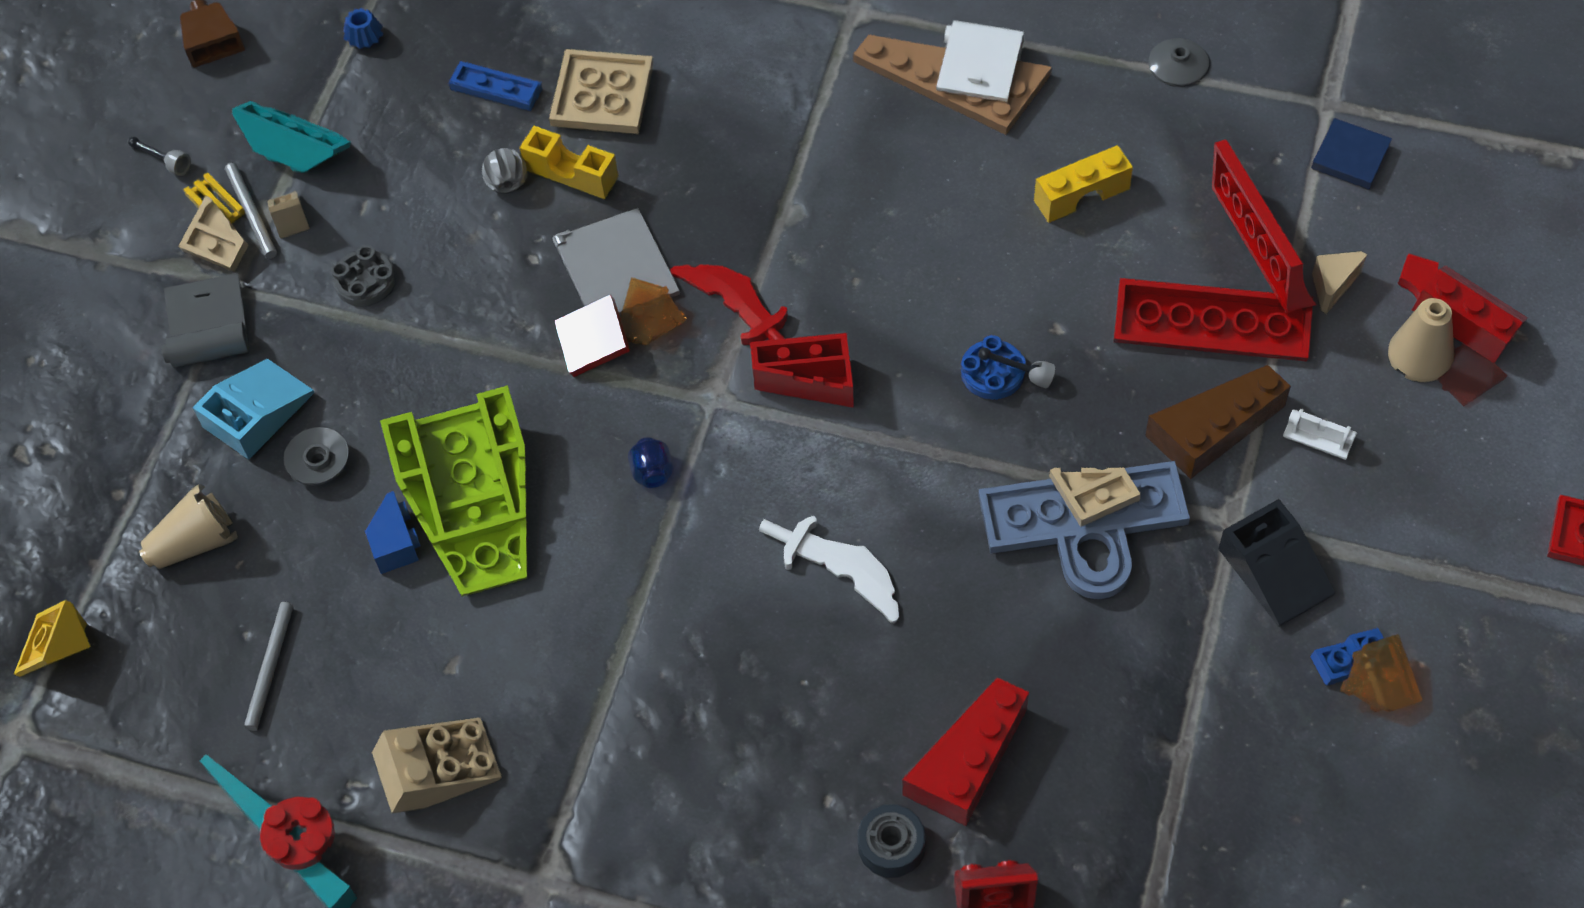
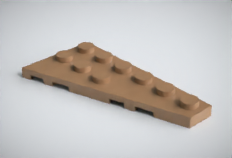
(919, 68)

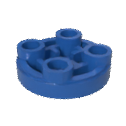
(988, 377)

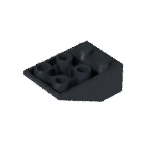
(1276, 562)

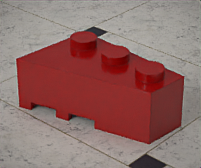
(805, 368)

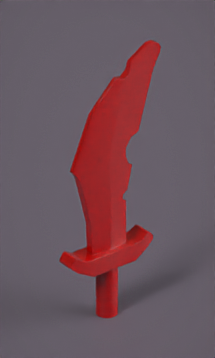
(737, 296)

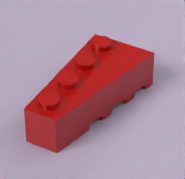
(966, 756)

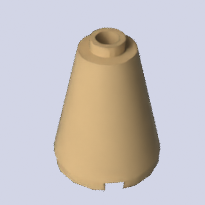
(1424, 342)
(188, 530)

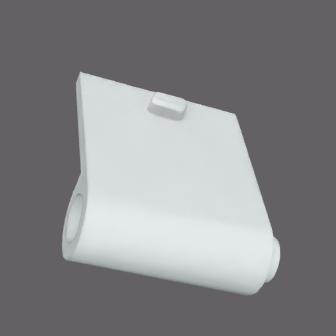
(979, 60)

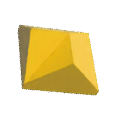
(53, 636)

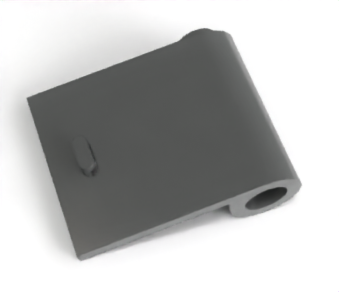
(205, 321)

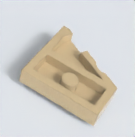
(214, 237)
(1095, 492)

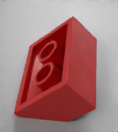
(1477, 316)

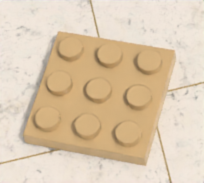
(601, 91)

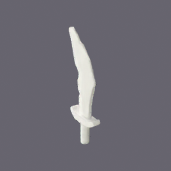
(840, 559)

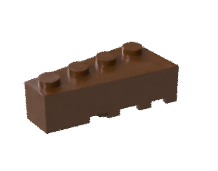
(1216, 420)

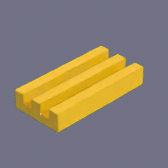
(209, 181)

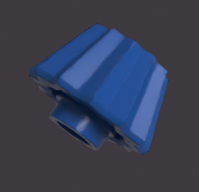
(362, 28)

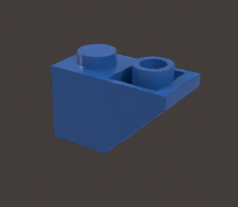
(389, 536)

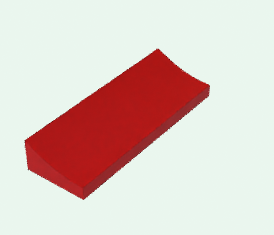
(1259, 229)
(1210, 320)

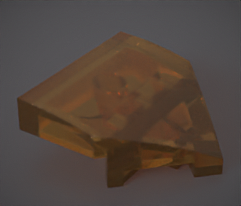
(648, 312)
(1382, 676)

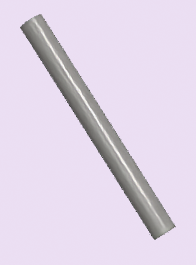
(250, 210)
(268, 666)

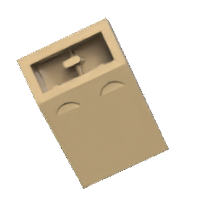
(434, 763)

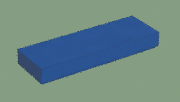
(495, 85)

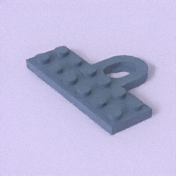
(1038, 516)

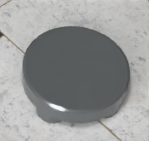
(363, 276)

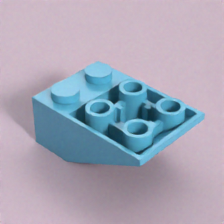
(251, 406)

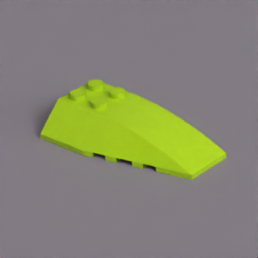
(467, 487)

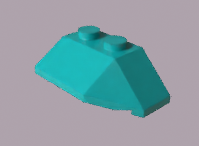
(287, 137)

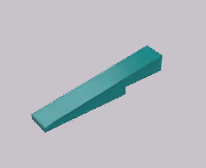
(320, 880)

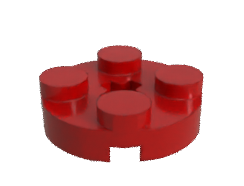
(282, 819)

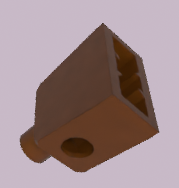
(208, 33)

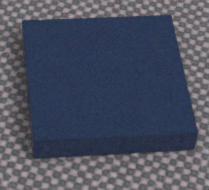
(1351, 153)

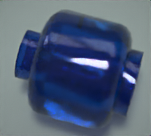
(650, 462)

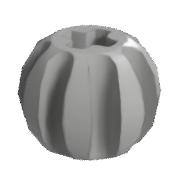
(504, 170)

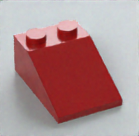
(996, 887)

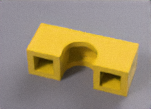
(548, 157)
(1060, 190)

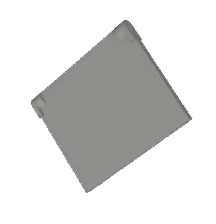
(611, 252)

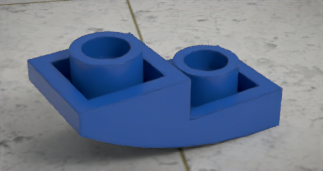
(1336, 660)

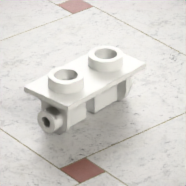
(1319, 434)

